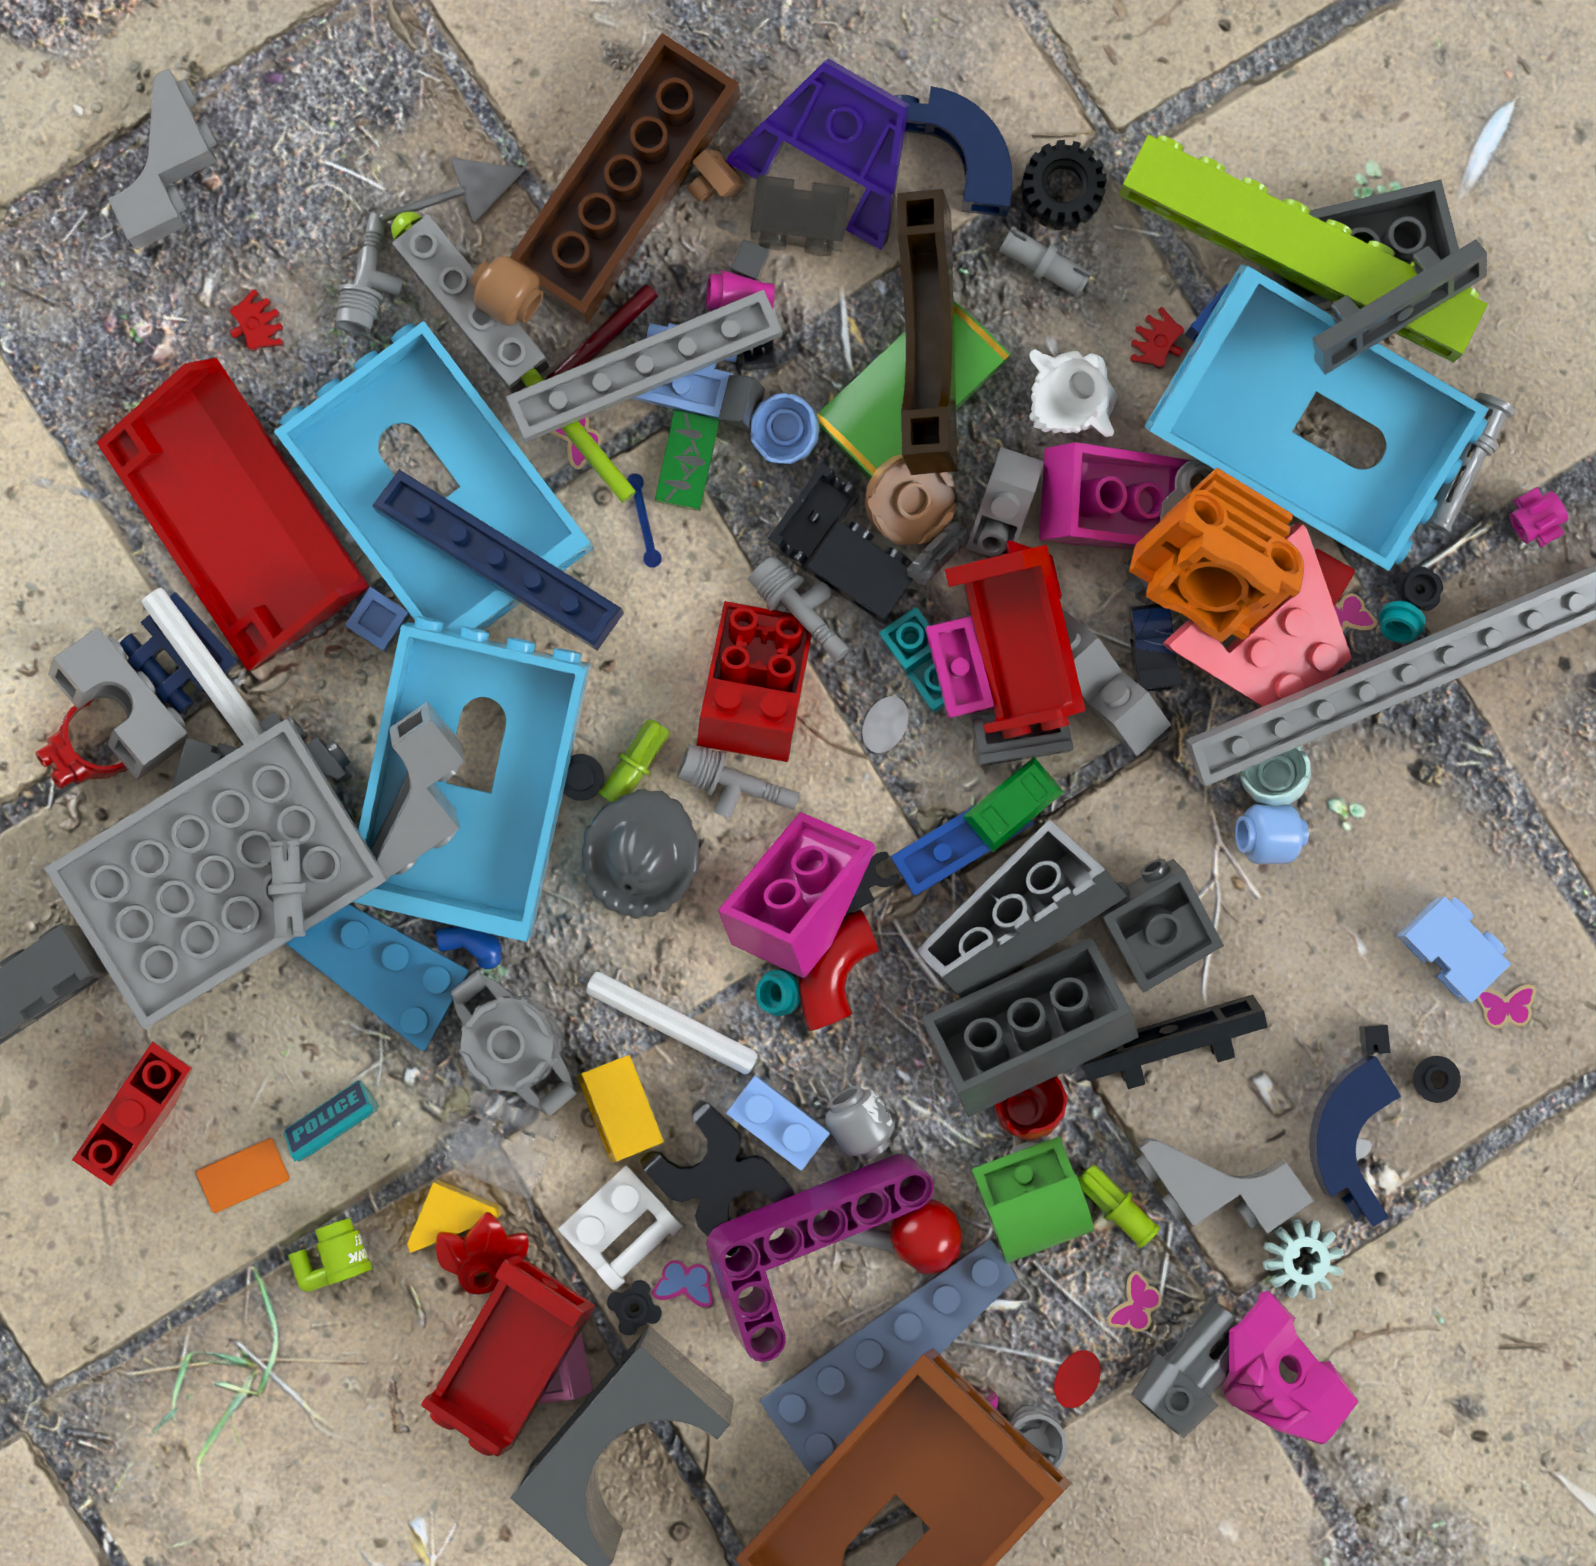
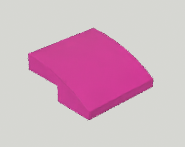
(959, 667)

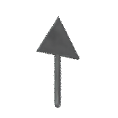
(479, 184)

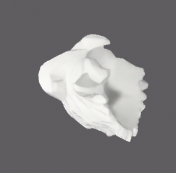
(1072, 393)

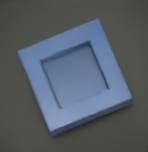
(377, 619)

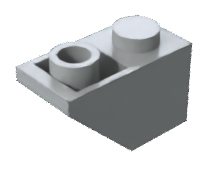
(1005, 502)

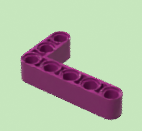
(803, 1237)

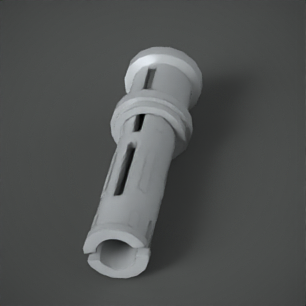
(1445, 512)

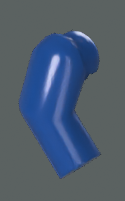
(479, 944)

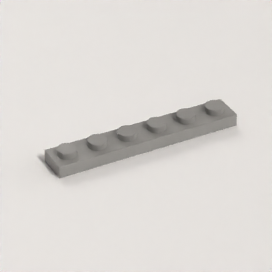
(644, 366)

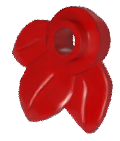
(479, 1252)

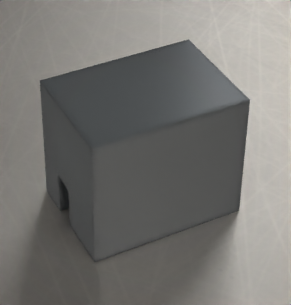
(750, 260)

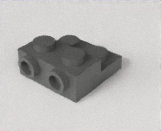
(1160, 924)

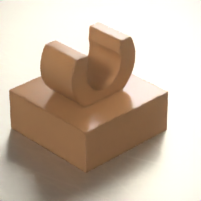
(715, 178)

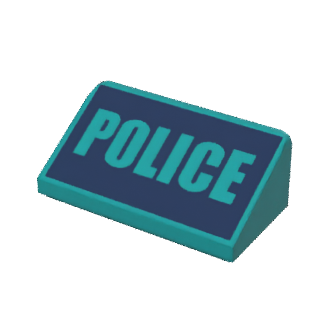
(329, 1121)

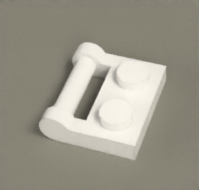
(609, 1215)

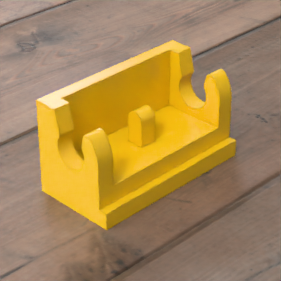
(619, 1109)

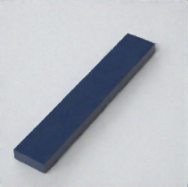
(498, 560)

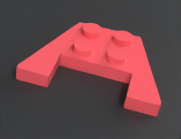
(1285, 650)

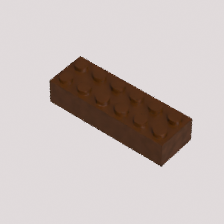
(626, 176)

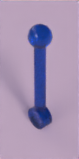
(652, 557)

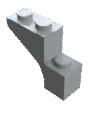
(176, 149)
(1111, 694)
(421, 812)
(1200, 1190)

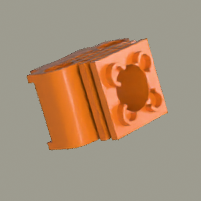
(1220, 557)

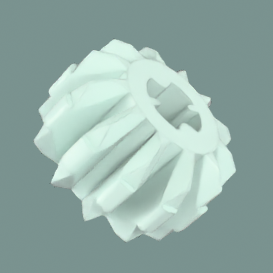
(1315, 1268)

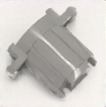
(511, 1043)

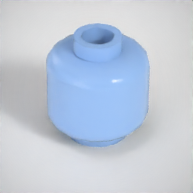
(1271, 834)

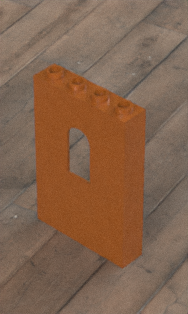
(942, 1456)

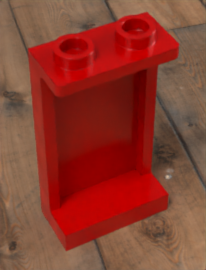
(1021, 640)
(508, 1357)

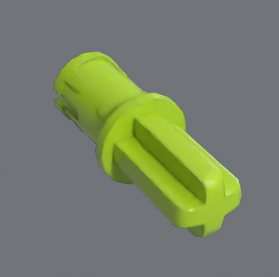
(635, 761)
(1118, 1206)

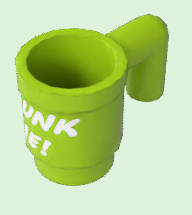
(340, 1253)

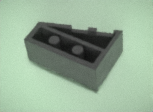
(45, 977)

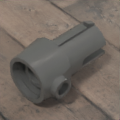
(1181, 1383)

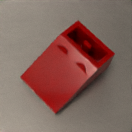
(754, 682)

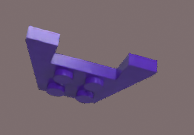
(844, 126)

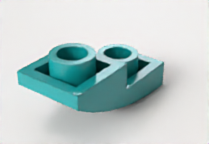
(910, 648)

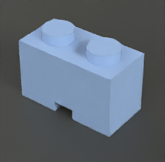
(1449, 939)
(778, 1122)

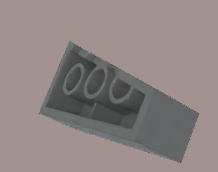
(1020, 912)

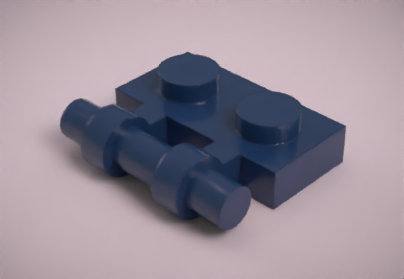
(144, 656)

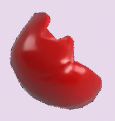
(1033, 1111)
(927, 1237)

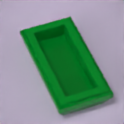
(1013, 804)

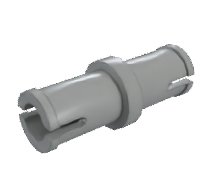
(1045, 262)
(287, 889)

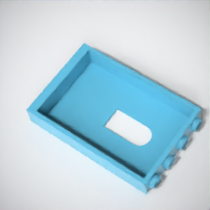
(1254, 380)
(424, 387)
(500, 855)

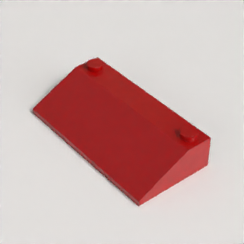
(231, 512)

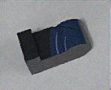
(1153, 664)

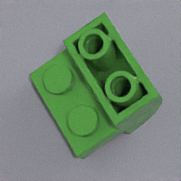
(1033, 1199)

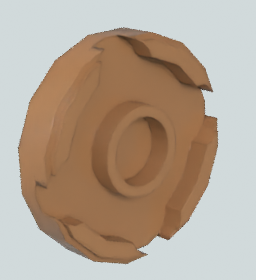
(909, 506)

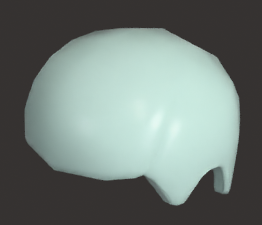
(1279, 778)

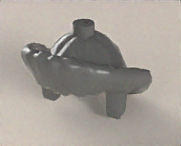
(640, 854)

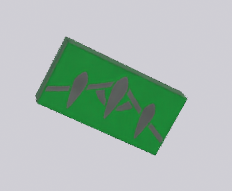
(687, 460)

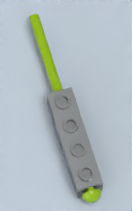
(503, 347)

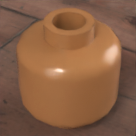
(506, 290)

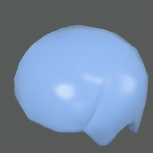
(784, 428)

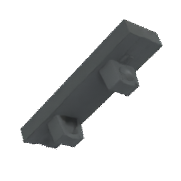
(1432, 286)

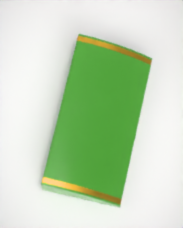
(867, 412)

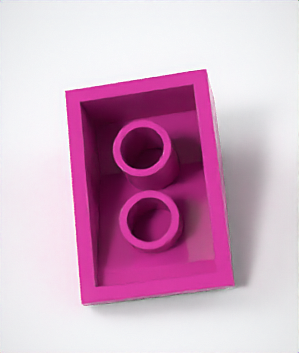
(1103, 494)
(797, 894)

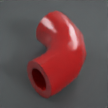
(823, 988)

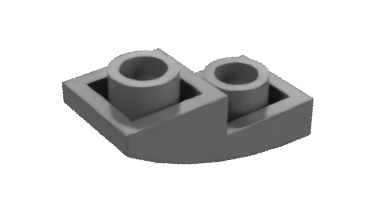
(328, 757)

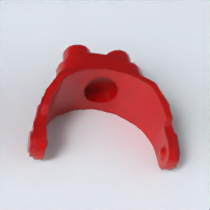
(66, 763)

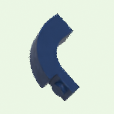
(974, 140)
(1335, 1130)

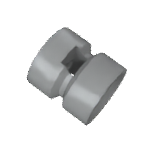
(1041, 1431)

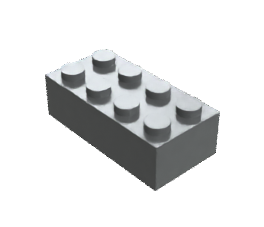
(1399, 219)
(1030, 1027)

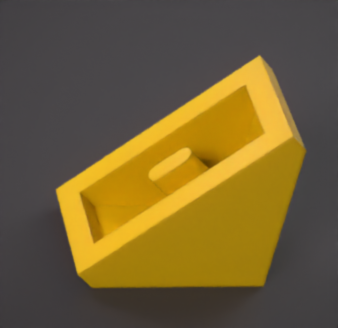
(450, 1211)

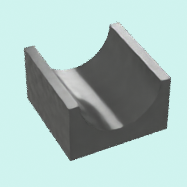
(643, 1387)

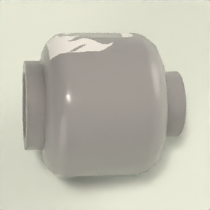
(859, 1122)

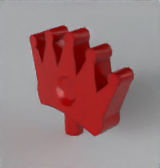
(255, 323)
(1158, 341)

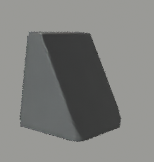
(740, 401)

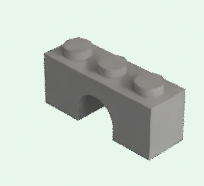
(98, 669)

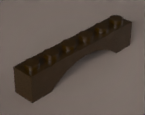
(930, 384)

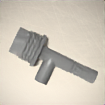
(357, 301)
(778, 586)
(706, 768)

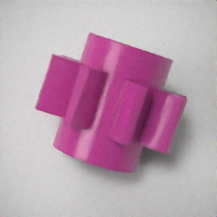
(1538, 517)

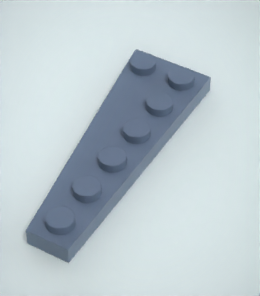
(844, 1384)

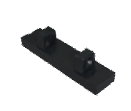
(1178, 1035)

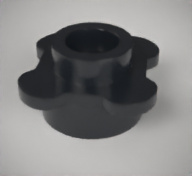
(629, 1320)

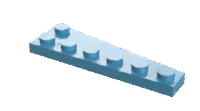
(384, 971)

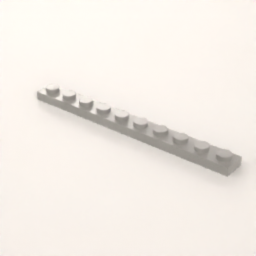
(1394, 677)

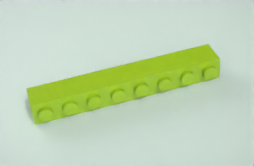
(1288, 239)

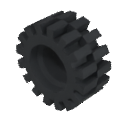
(1063, 157)

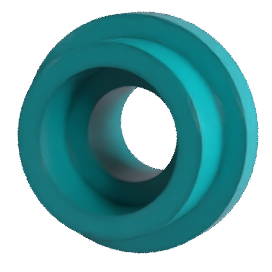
(1401, 622)
(769, 995)

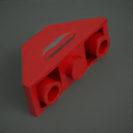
(134, 1114)

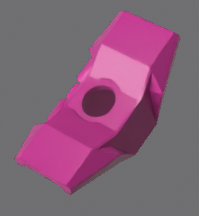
(1309, 1406)

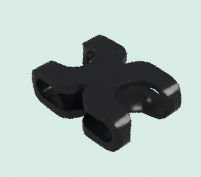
(719, 1173)

